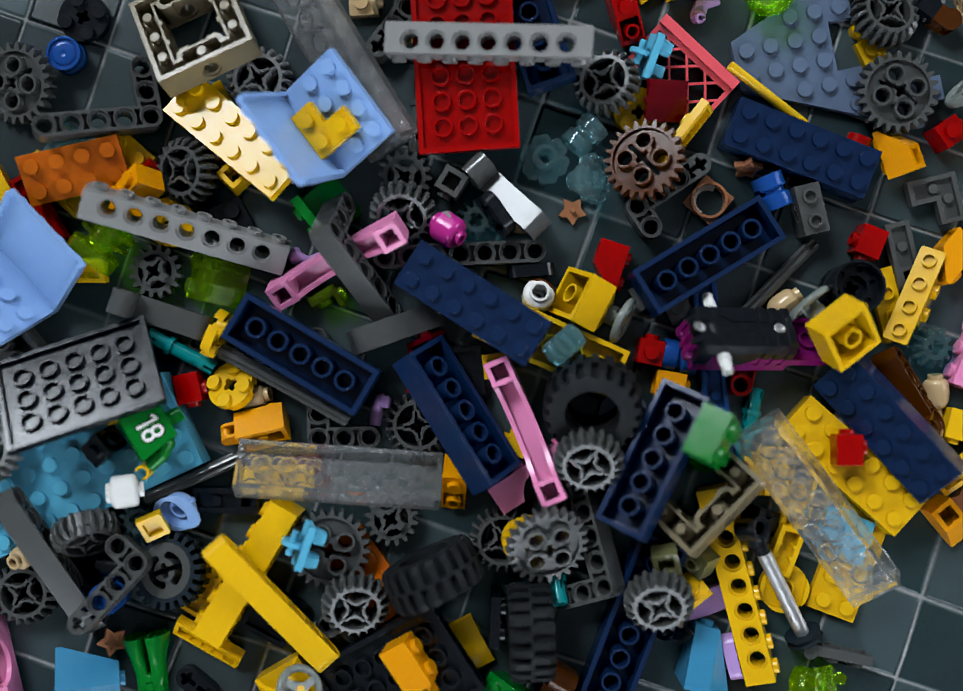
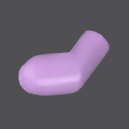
(700, 9)
(297, 257)
(381, 401)

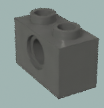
(808, 210)

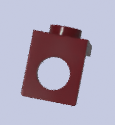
(422, 338)

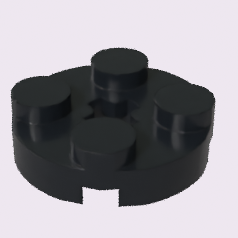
(89, 31)

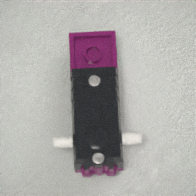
(744, 339)

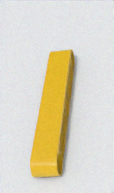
(270, 602)

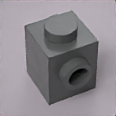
(451, 184)

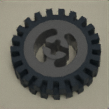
(178, 586)

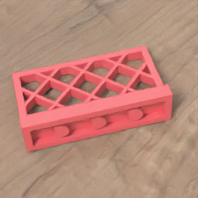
(699, 56)

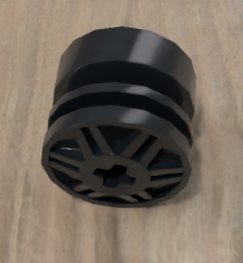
(862, 280)

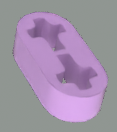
(731, 656)

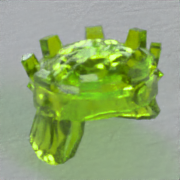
(815, 679)

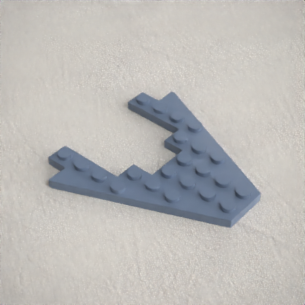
(797, 59)

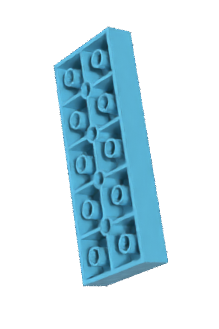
(63, 480)

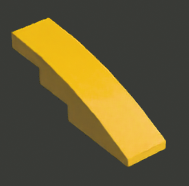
(786, 545)

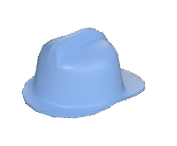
(179, 511)

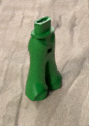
(155, 644)

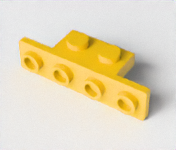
(916, 296)

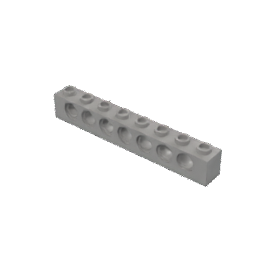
(400, 32)
(94, 210)

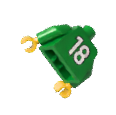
(151, 435)

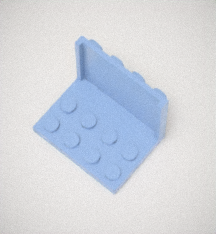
(329, 86)
(34, 268)

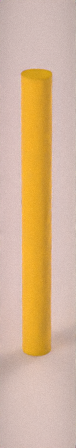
(763, 91)

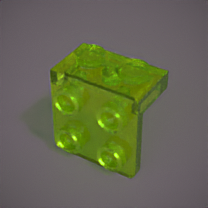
(216, 280)

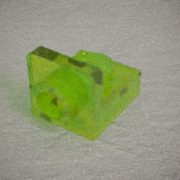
(324, 297)

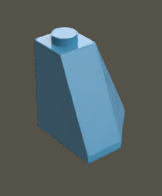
(702, 658)
(86, 672)

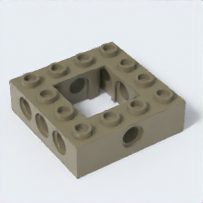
(193, 65)
(718, 514)

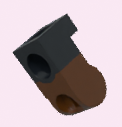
(938, 16)

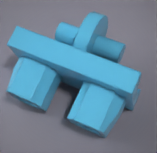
(647, 54)
(302, 556)

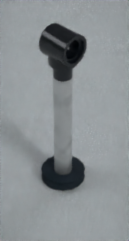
(756, 533)

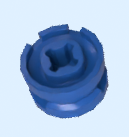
(66, 55)

